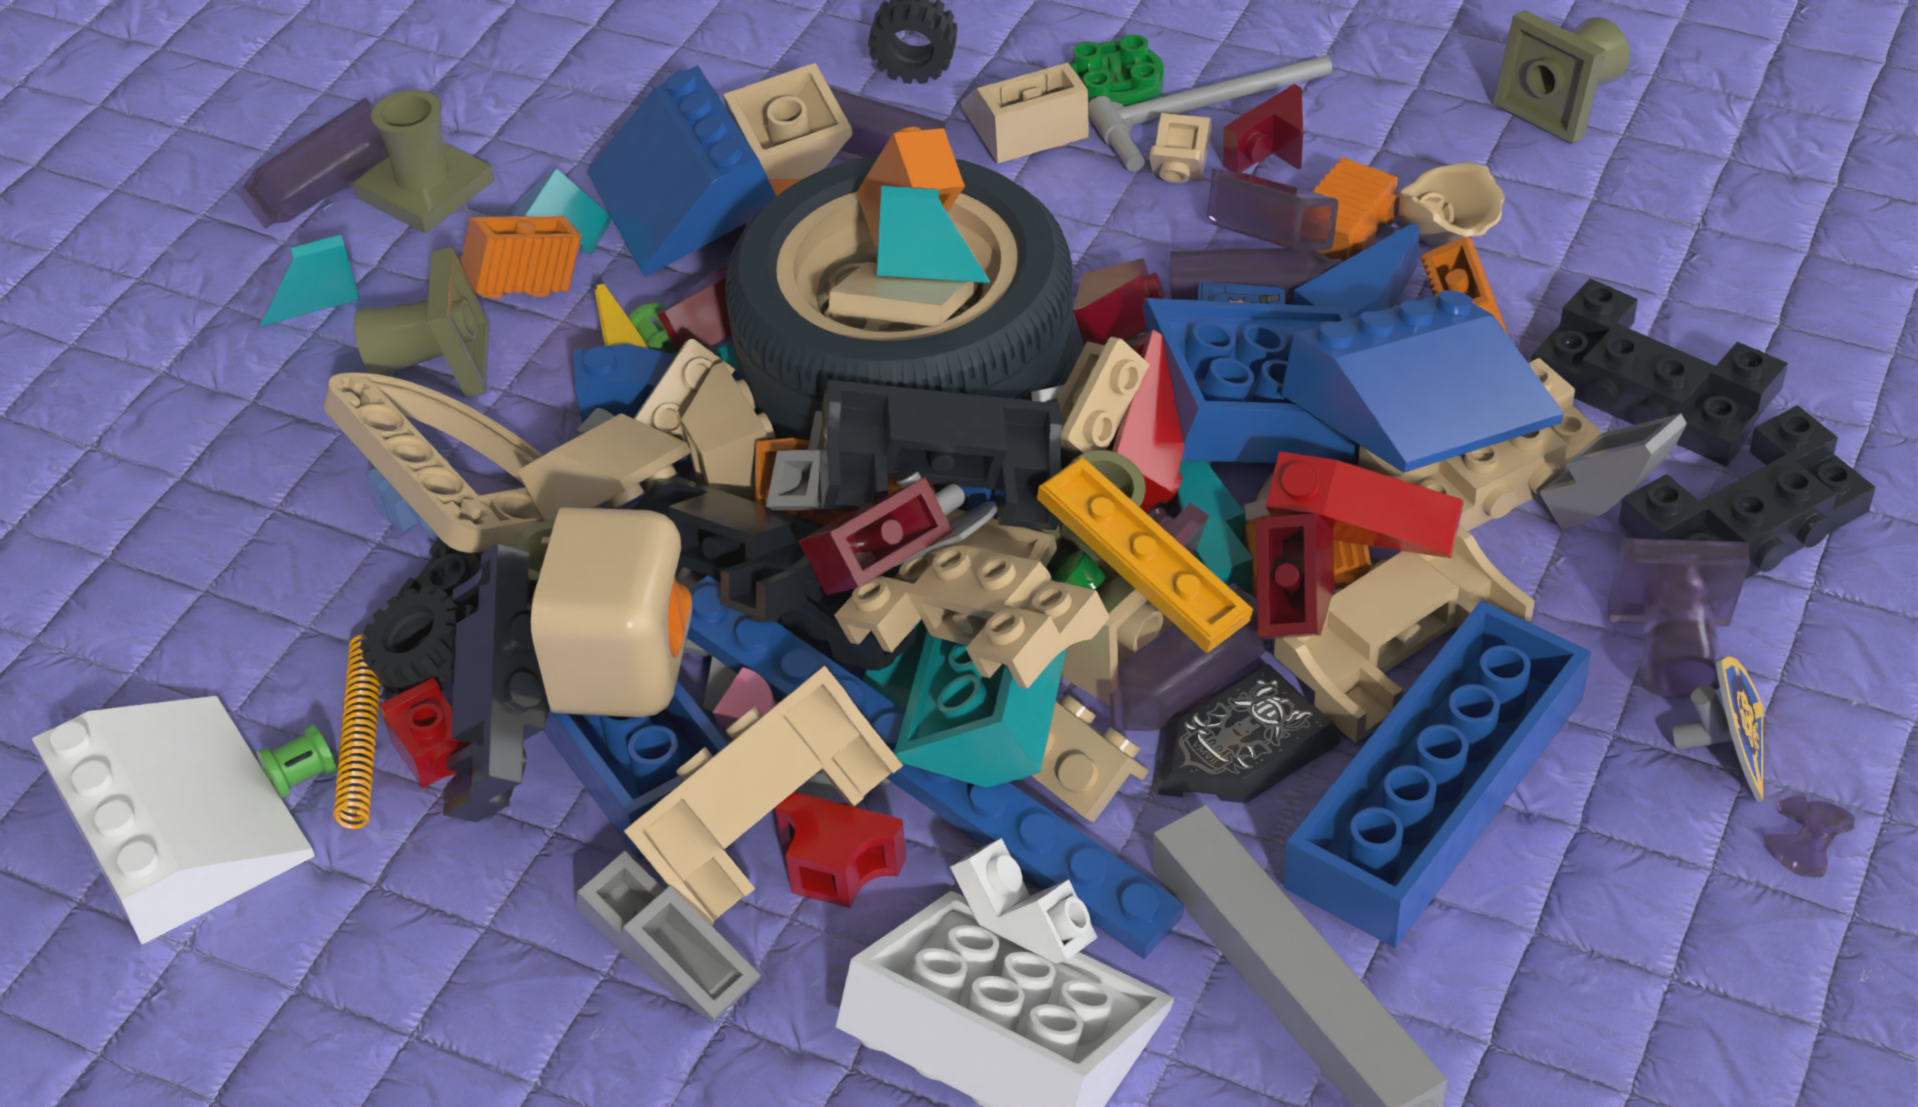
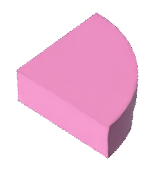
(743, 694)

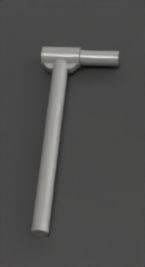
(1116, 121)

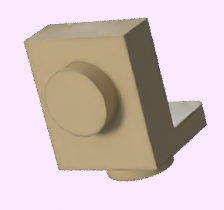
(1180, 148)

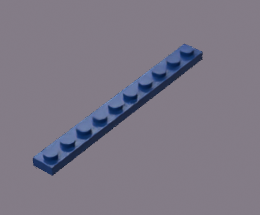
(1039, 841)

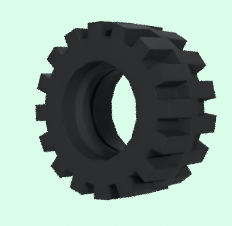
(910, 60)
(401, 627)

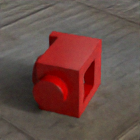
(422, 730)

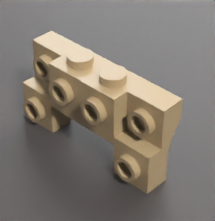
(1508, 472)
(981, 599)
(1386, 620)
(749, 777)

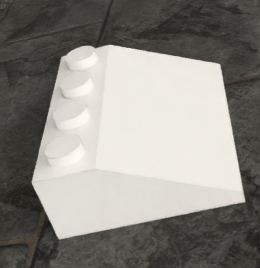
(171, 808)
(996, 1014)

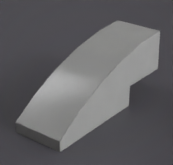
(1610, 469)
(665, 937)

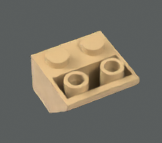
(1030, 112)
(724, 433)
(602, 466)

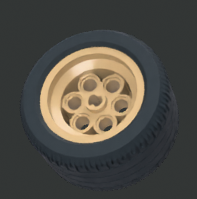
(814, 235)

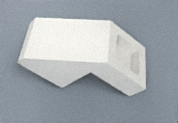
(1045, 923)

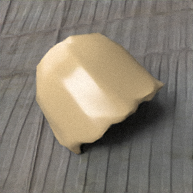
(1452, 202)

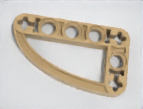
(460, 516)

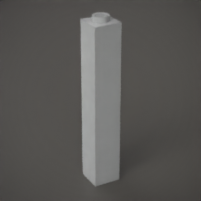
(1293, 967)

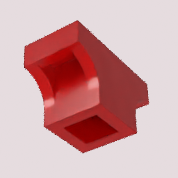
(837, 847)

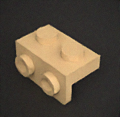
(678, 388)
(1098, 395)
(1083, 763)

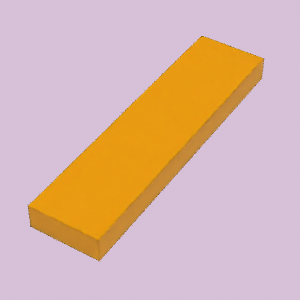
(1145, 554)

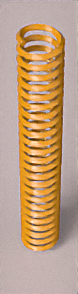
(351, 685)

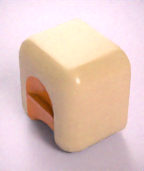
(610, 612)

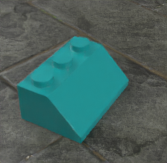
(975, 724)

